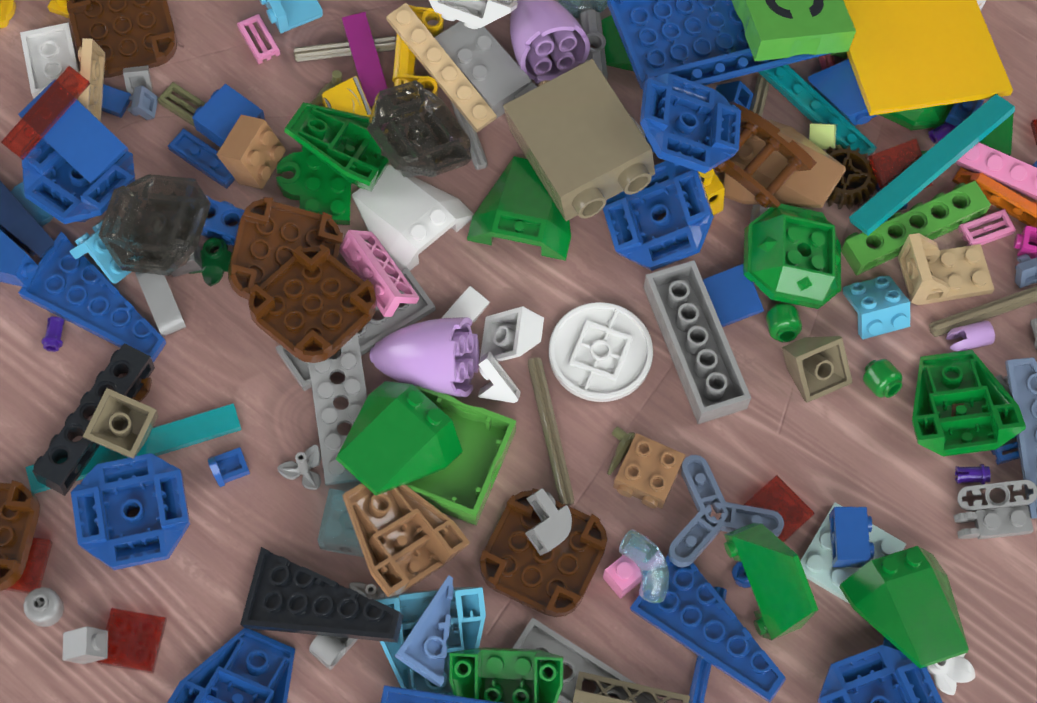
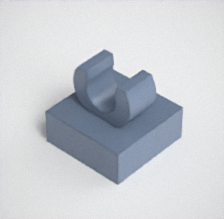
(143, 103)
(1026, 271)

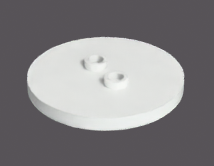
(600, 352)

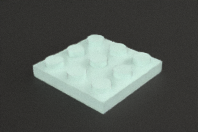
(818, 557)

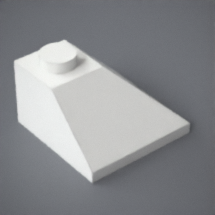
(511, 333)

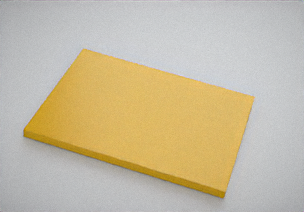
(923, 54)

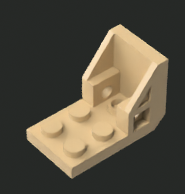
(92, 68)
(942, 274)

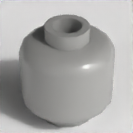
(43, 607)

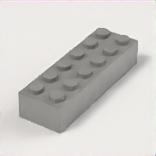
(696, 342)

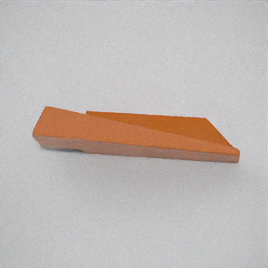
(1015, 203)

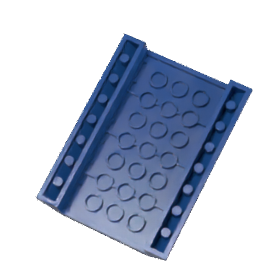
(687, 39)

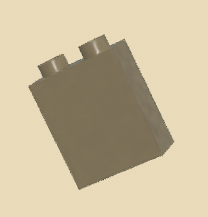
(580, 141)

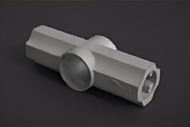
(591, 24)

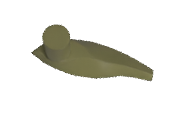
(336, 79)
(623, 447)

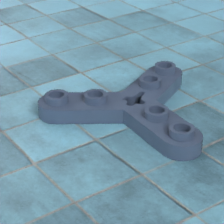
(702, 527)

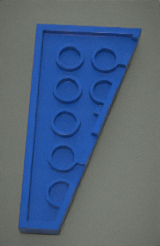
(89, 300)
(708, 627)

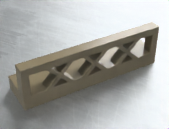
(586, 697)

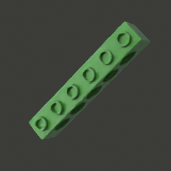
(968, 196)

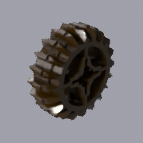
(857, 173)

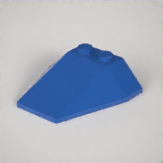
(241, 671)

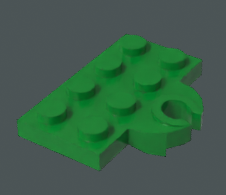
(315, 186)

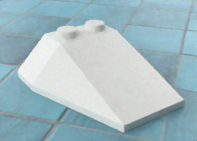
(473, 12)
(408, 215)

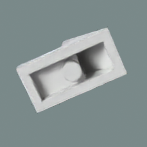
(501, 385)

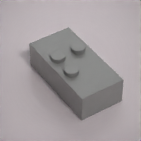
(484, 64)

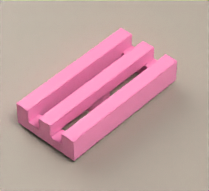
(266, 53)
(968, 236)

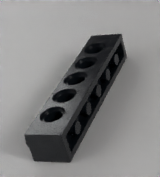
(79, 453)

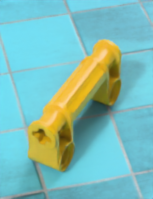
(404, 58)

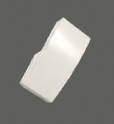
(468, 305)

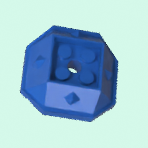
(689, 122)
(63, 191)
(682, 231)
(116, 488)
(878, 677)

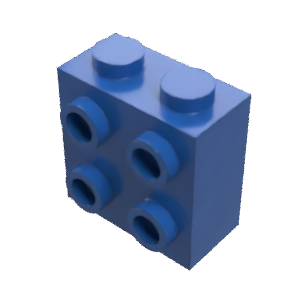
(222, 112)

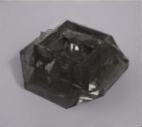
(418, 131)
(155, 223)

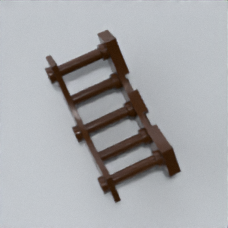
(796, 157)

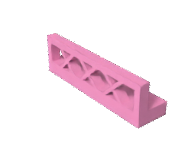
(364, 264)

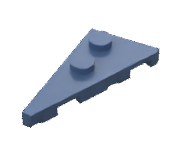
(426, 643)

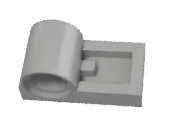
(330, 649)

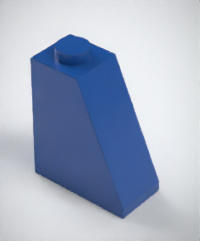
(842, 91)
(15, 264)

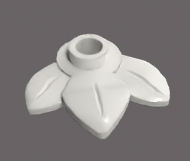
(952, 671)

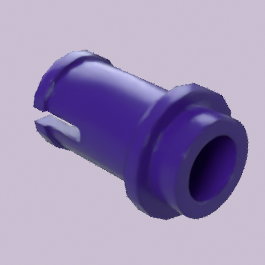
(940, 132)
(52, 339)
(973, 474)

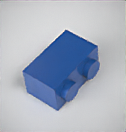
(850, 537)

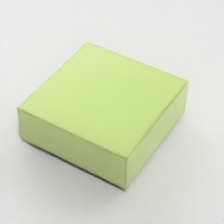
(823, 135)

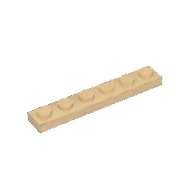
(441, 67)

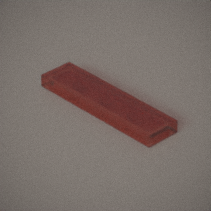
(45, 112)

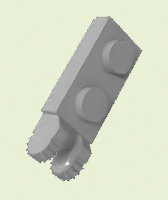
(996, 522)

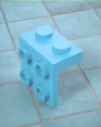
(292, 13)
(100, 254)
(879, 306)

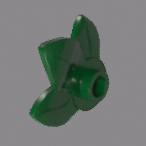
(214, 263)

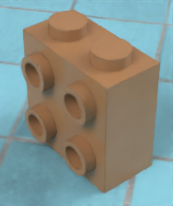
(648, 471)

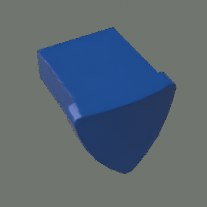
(228, 466)

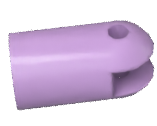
(974, 336)

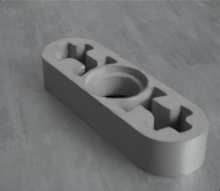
(1017, 486)

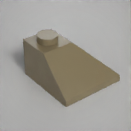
(817, 365)
(121, 423)

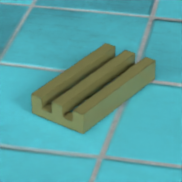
(175, 109)

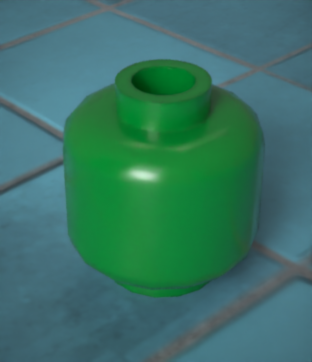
(783, 322)
(882, 378)

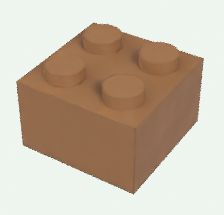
(251, 152)

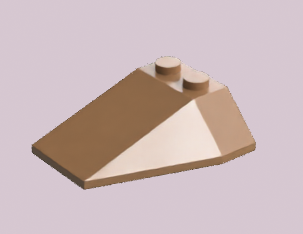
(802, 188)
(401, 536)

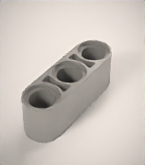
(161, 303)

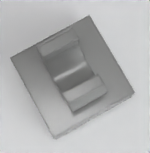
(136, 77)

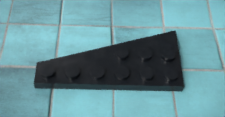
(304, 602)

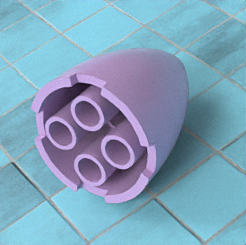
(546, 29)
(431, 355)

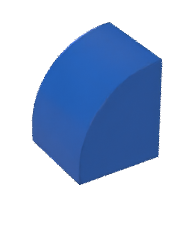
(736, 93)

